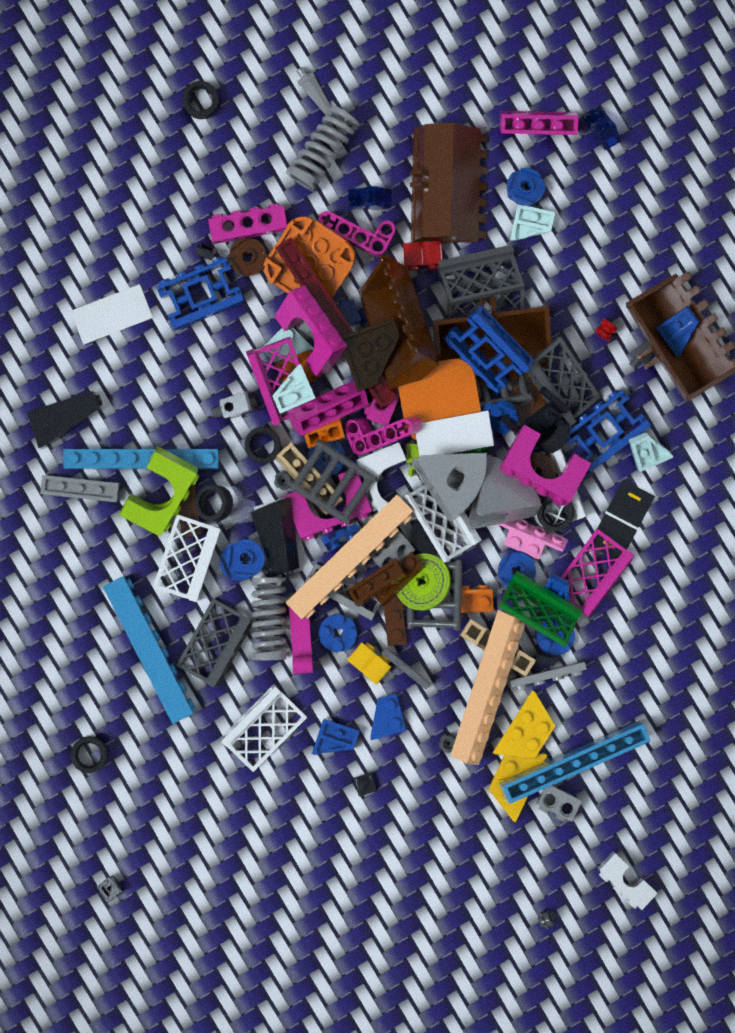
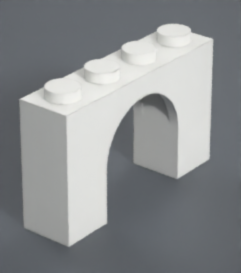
(378, 463)

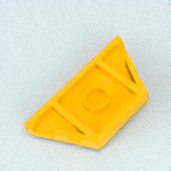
(527, 730)
(508, 768)

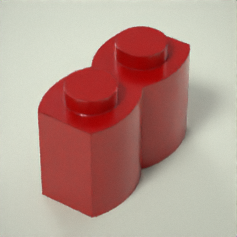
(422, 255)

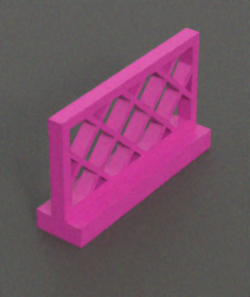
(261, 375)
(609, 578)

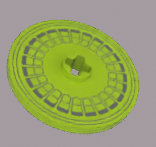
(434, 591)

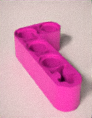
(355, 230)
(386, 435)
(301, 644)

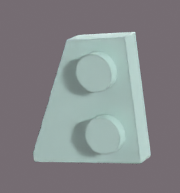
(531, 222)
(299, 343)
(293, 391)
(648, 451)

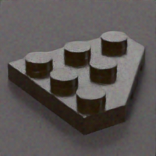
(370, 351)

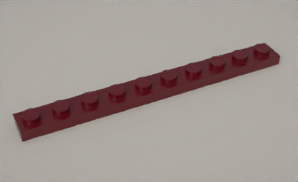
(306, 276)

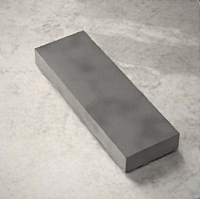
(405, 668)

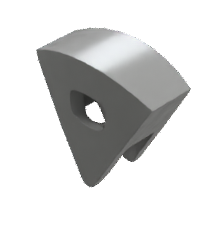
(452, 479)
(501, 498)

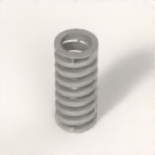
(337, 117)
(270, 619)

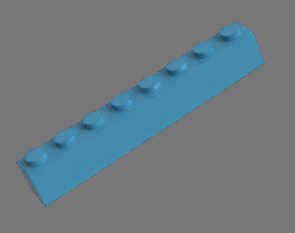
(133, 458)
(148, 649)
(574, 762)

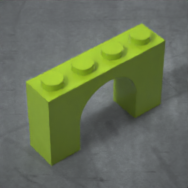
(157, 516)

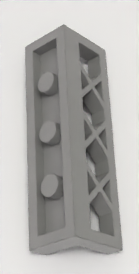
(344, 600)

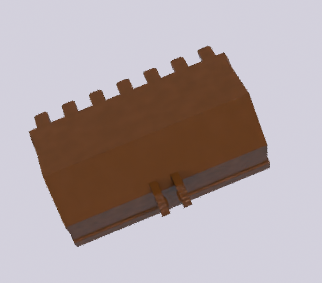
(447, 183)
(391, 295)
(526, 325)
(703, 359)

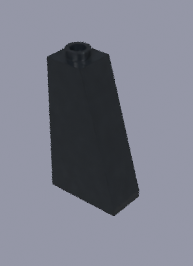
(60, 418)
(278, 536)

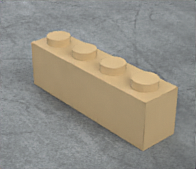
(293, 463)

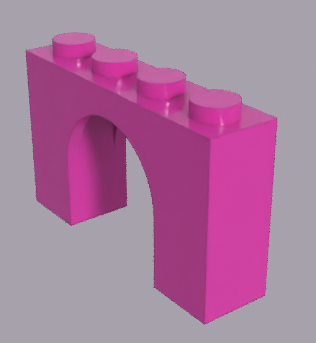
(328, 343)
(518, 465)
(309, 524)

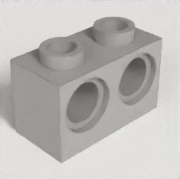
(394, 547)
(561, 797)

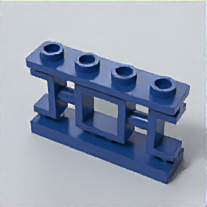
(206, 309)
(498, 339)
(614, 442)

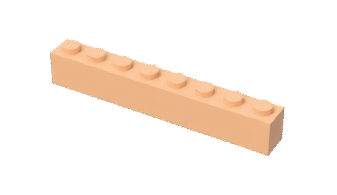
(349, 556)
(488, 688)

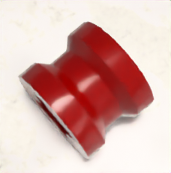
(605, 330)

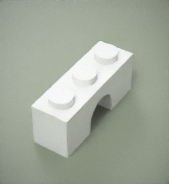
(639, 893)

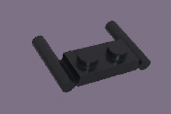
(543, 417)

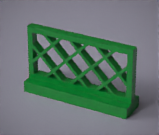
(544, 601)

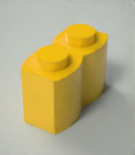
(369, 663)

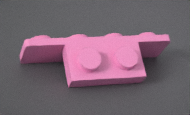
(531, 539)

